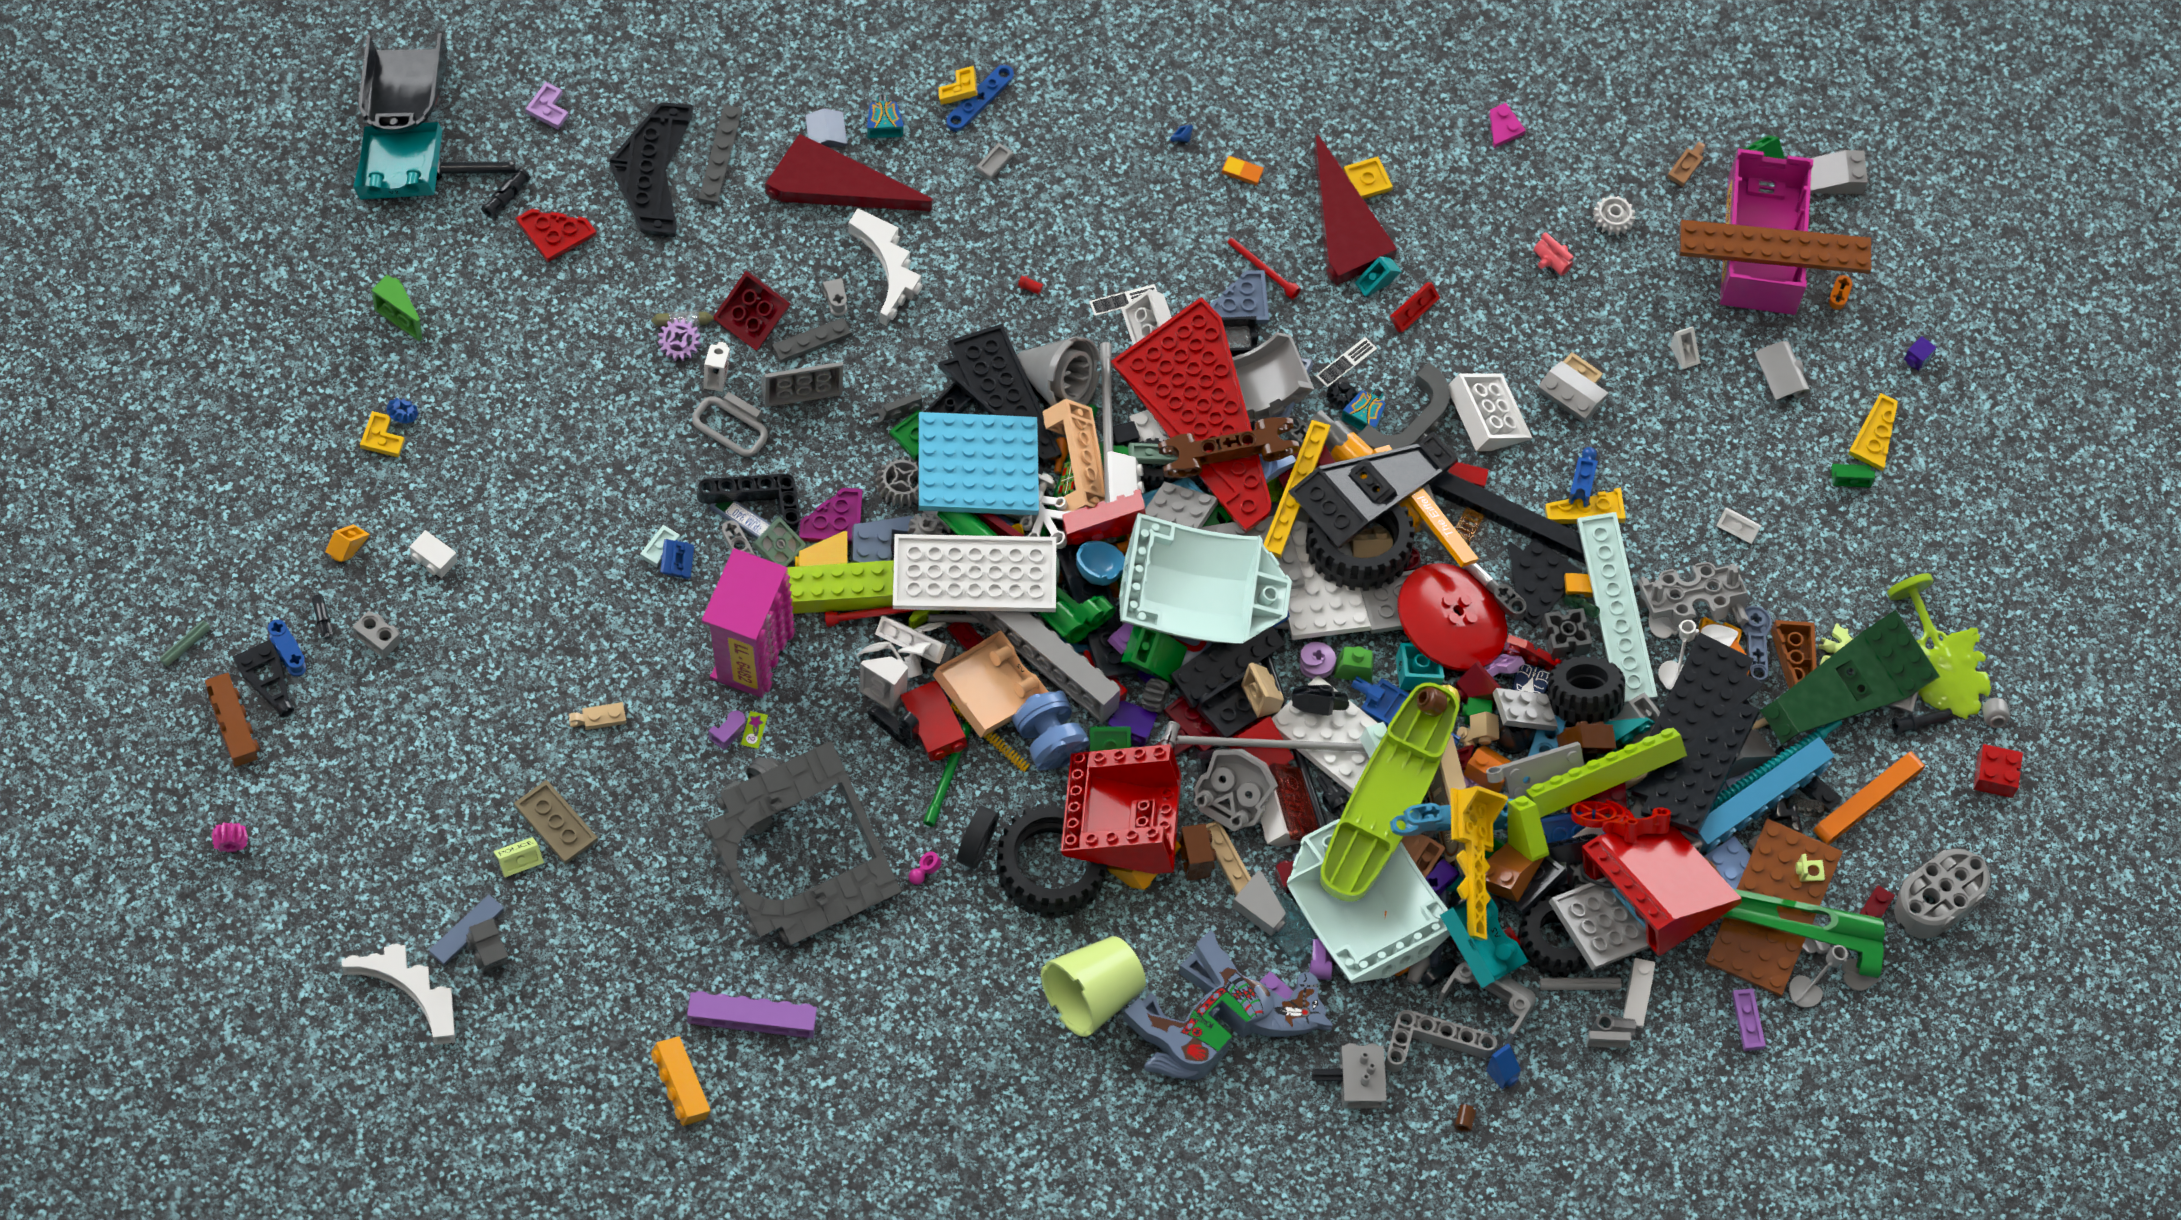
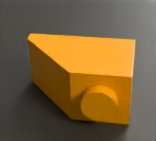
(346, 542)

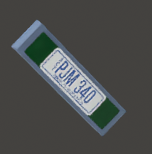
(747, 520)

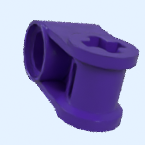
(1442, 877)

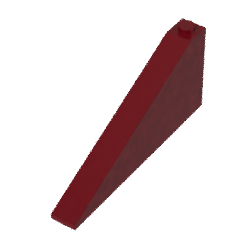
(826, 177)
(1349, 228)

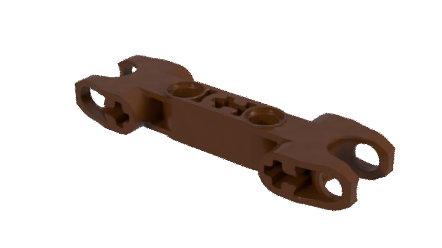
(1193, 453)

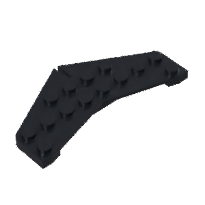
(642, 165)

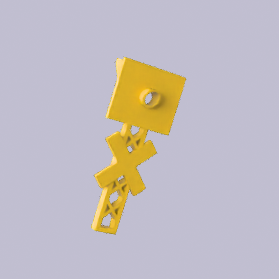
(1472, 824)

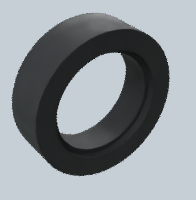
(977, 837)

